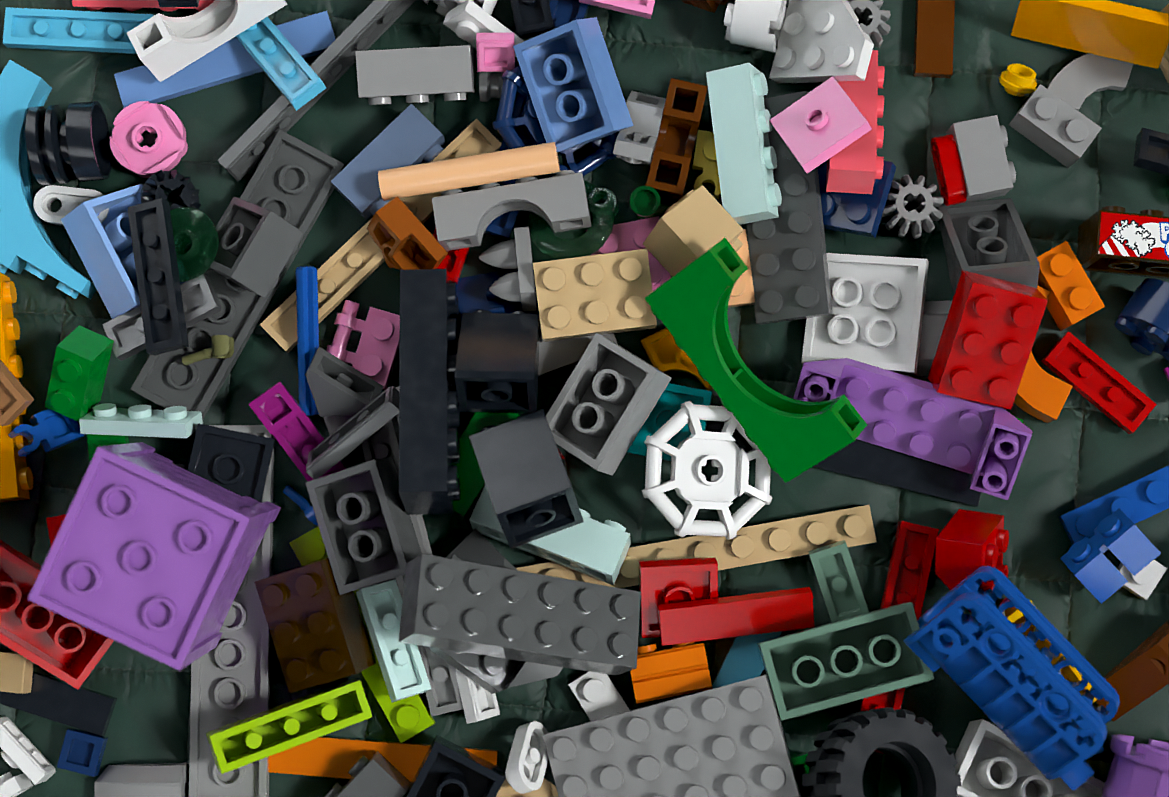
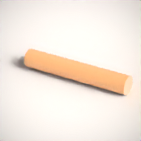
(469, 171)

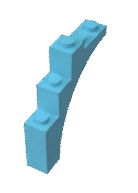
(21, 230)

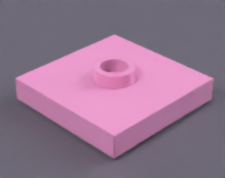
(820, 124)

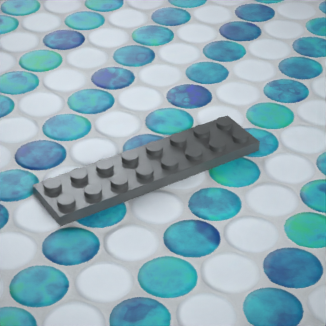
(295, 186)

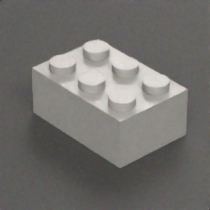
(605, 404)

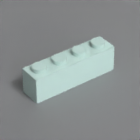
(743, 144)
(587, 547)

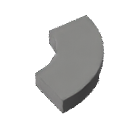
(1089, 75)

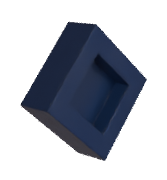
(82, 752)

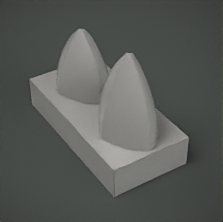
(514, 254)

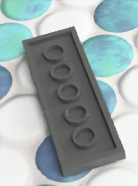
(790, 250)

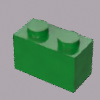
(78, 373)

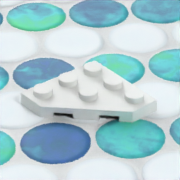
(821, 42)

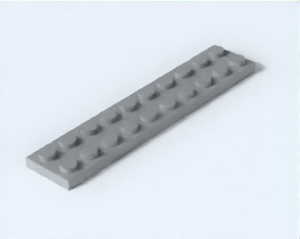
(235, 675)

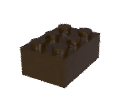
(314, 626)

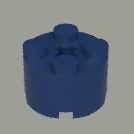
(1147, 318)

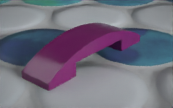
(290, 426)

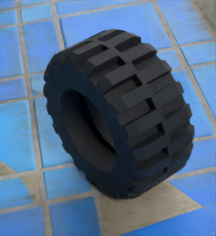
(907, 741)

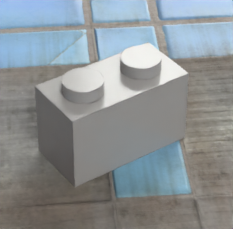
(1055, 126)
(983, 157)

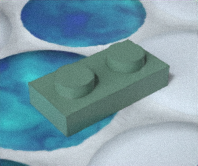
(838, 581)

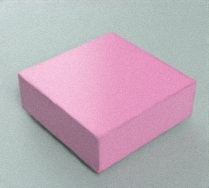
(495, 52)

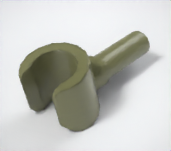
(221, 349)

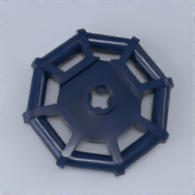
(529, 121)

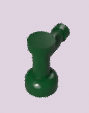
(646, 203)

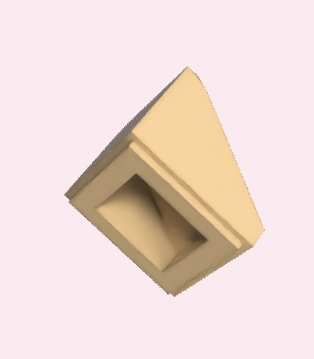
(15, 673)

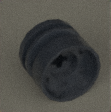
(68, 143)

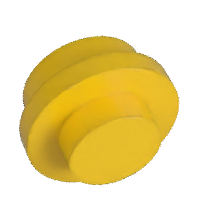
(1018, 80)

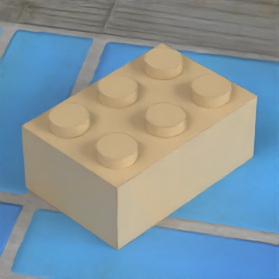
(594, 295)

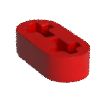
(948, 170)

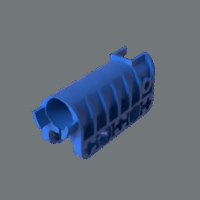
(1015, 678)

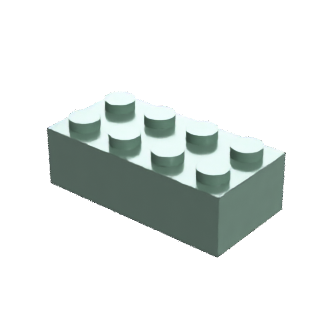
(843, 661)

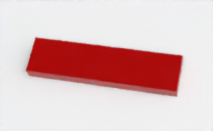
(736, 616)

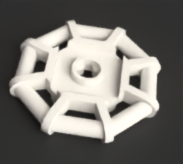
(692, 484)

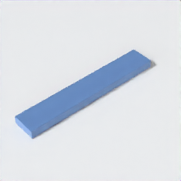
(225, 63)

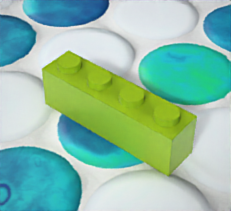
(288, 725)

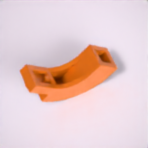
(1040, 392)

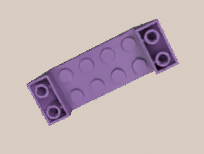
(925, 424)

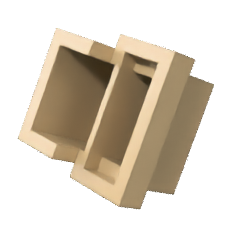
(690, 230)

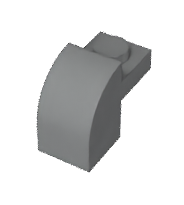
(639, 141)

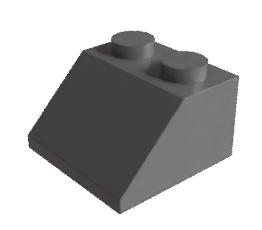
(253, 246)

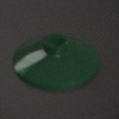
(194, 227)

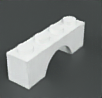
(175, 42)

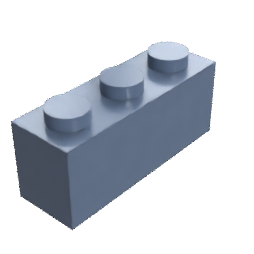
(404, 142)

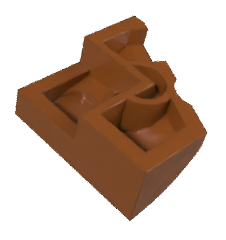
(404, 238)

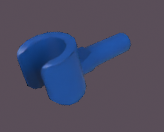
(302, 503)

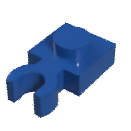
(49, 429)

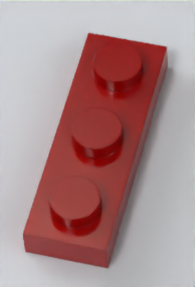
(1099, 383)

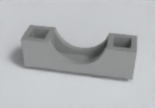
(466, 215)

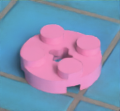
(150, 117)

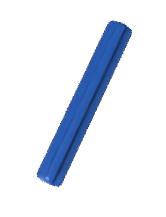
(306, 331)

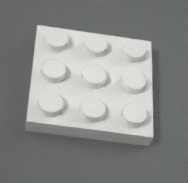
(874, 312)

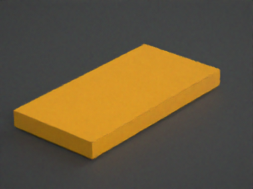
(1096, 28)

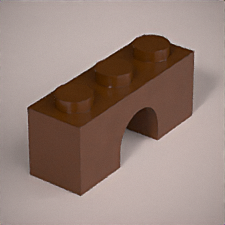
(676, 139)

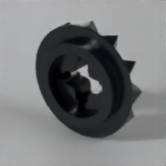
(169, 182)

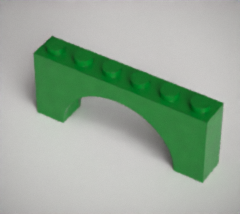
(786, 430)

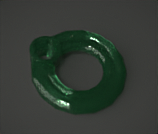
(589, 242)

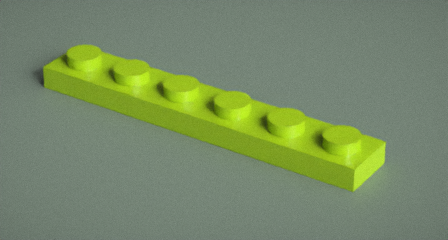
(406, 715)

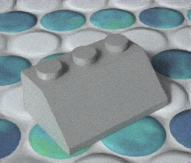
(415, 73)

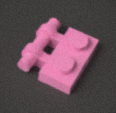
(377, 343)

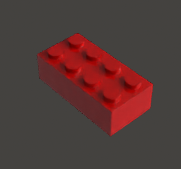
(39, 633)

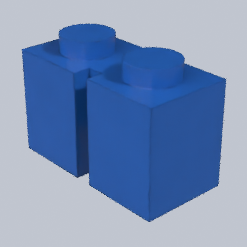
(1124, 540)

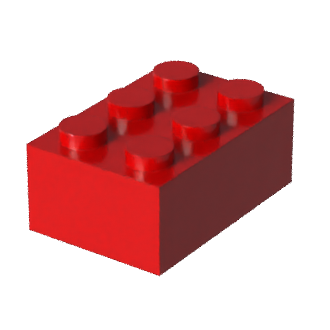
(987, 339)

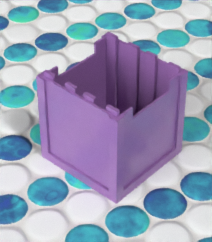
(151, 554)

